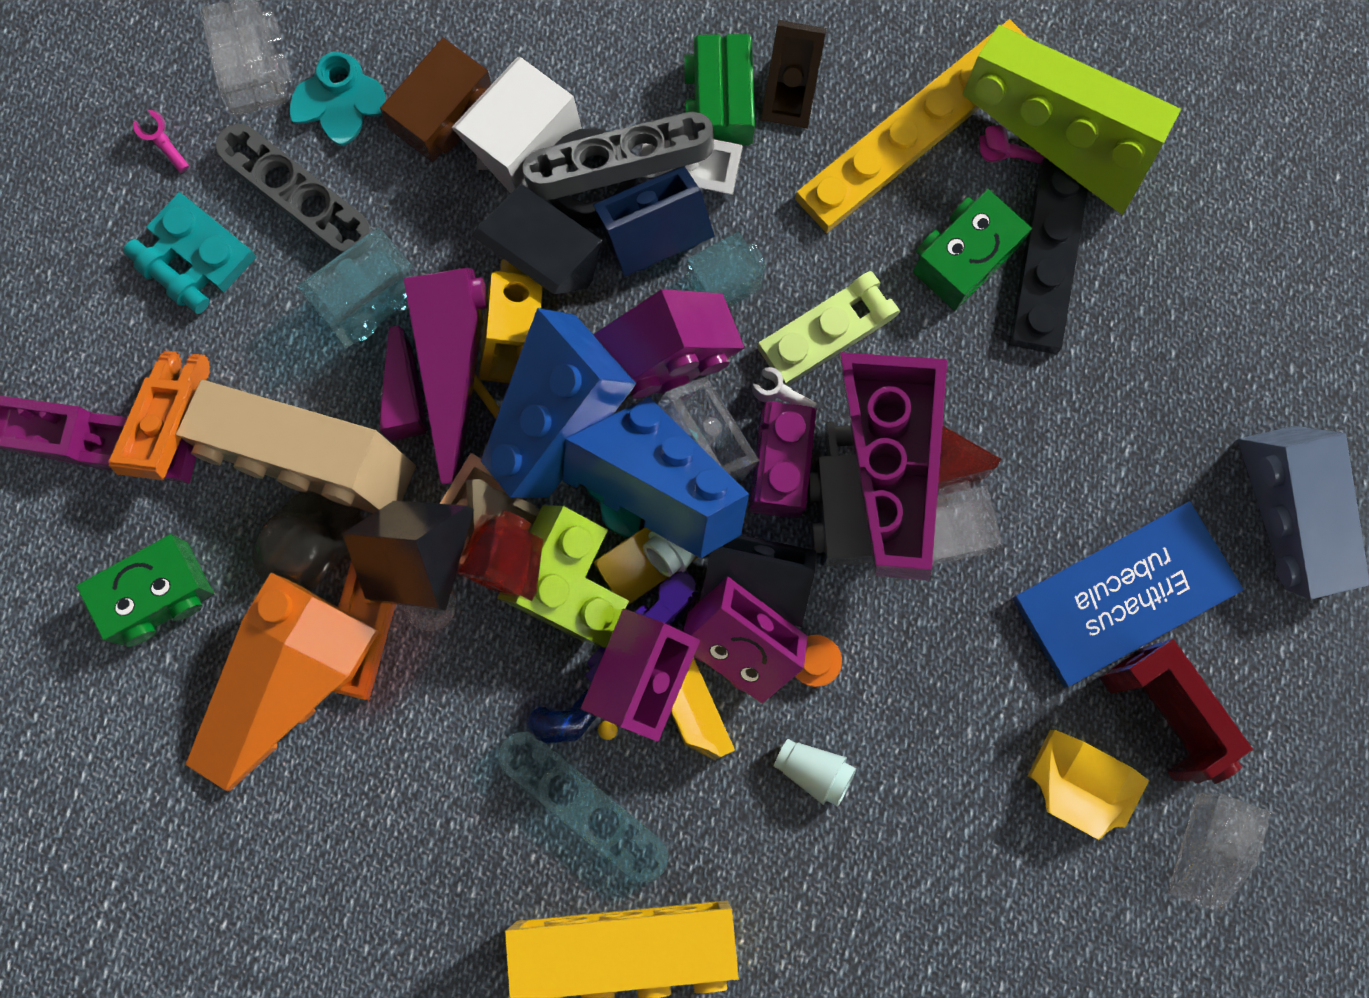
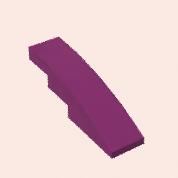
(73, 435)

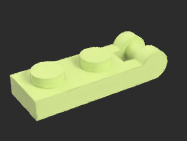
(827, 329)

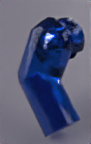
(560, 725)

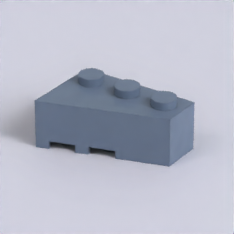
(1308, 508)

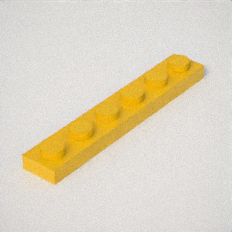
(892, 145)

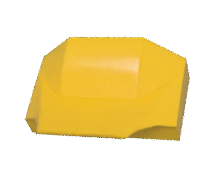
(698, 717)
(1086, 784)

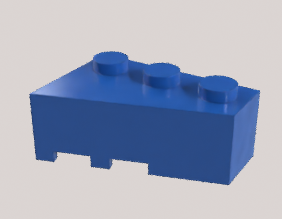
(556, 390)
(660, 474)

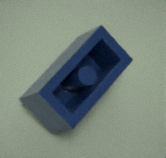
(654, 220)

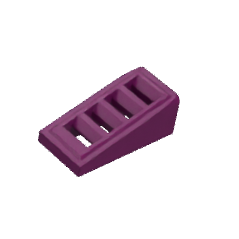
(401, 404)

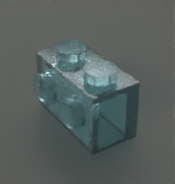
(360, 288)

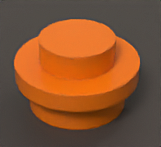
(821, 662)

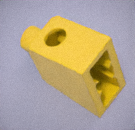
(507, 320)

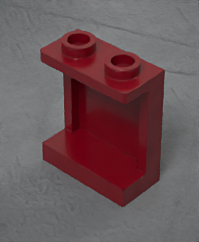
(1187, 706)

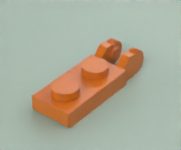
(151, 428)

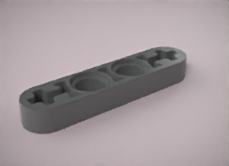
(617, 148)
(296, 190)

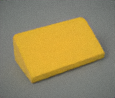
(628, 568)

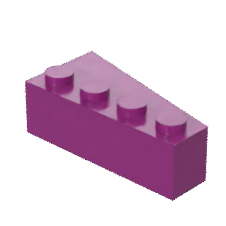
(897, 440)

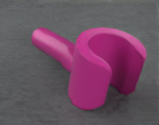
(162, 141)
(996, 147)

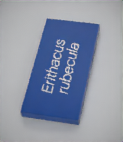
(1127, 594)

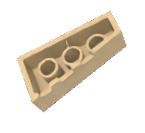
(295, 447)

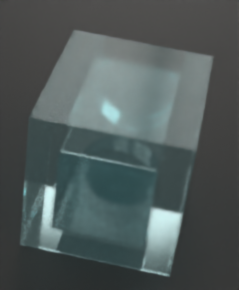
(728, 269)

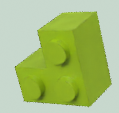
(563, 593)

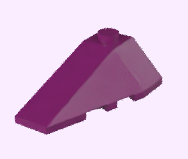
(447, 339)

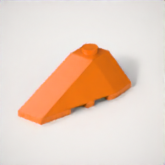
(278, 670)

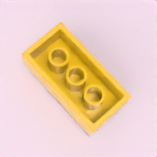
(623, 952)

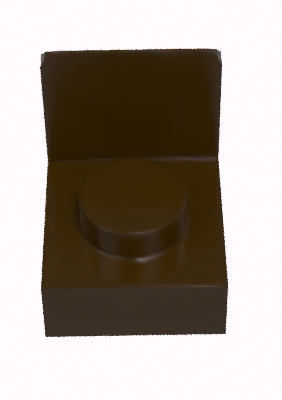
(793, 73)

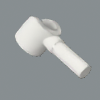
(780, 391)

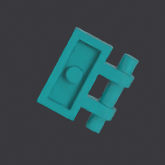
(199, 241)

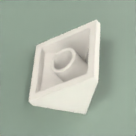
(516, 118)

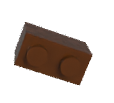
(435, 99)

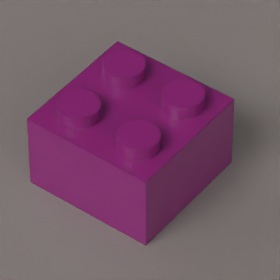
(672, 339)

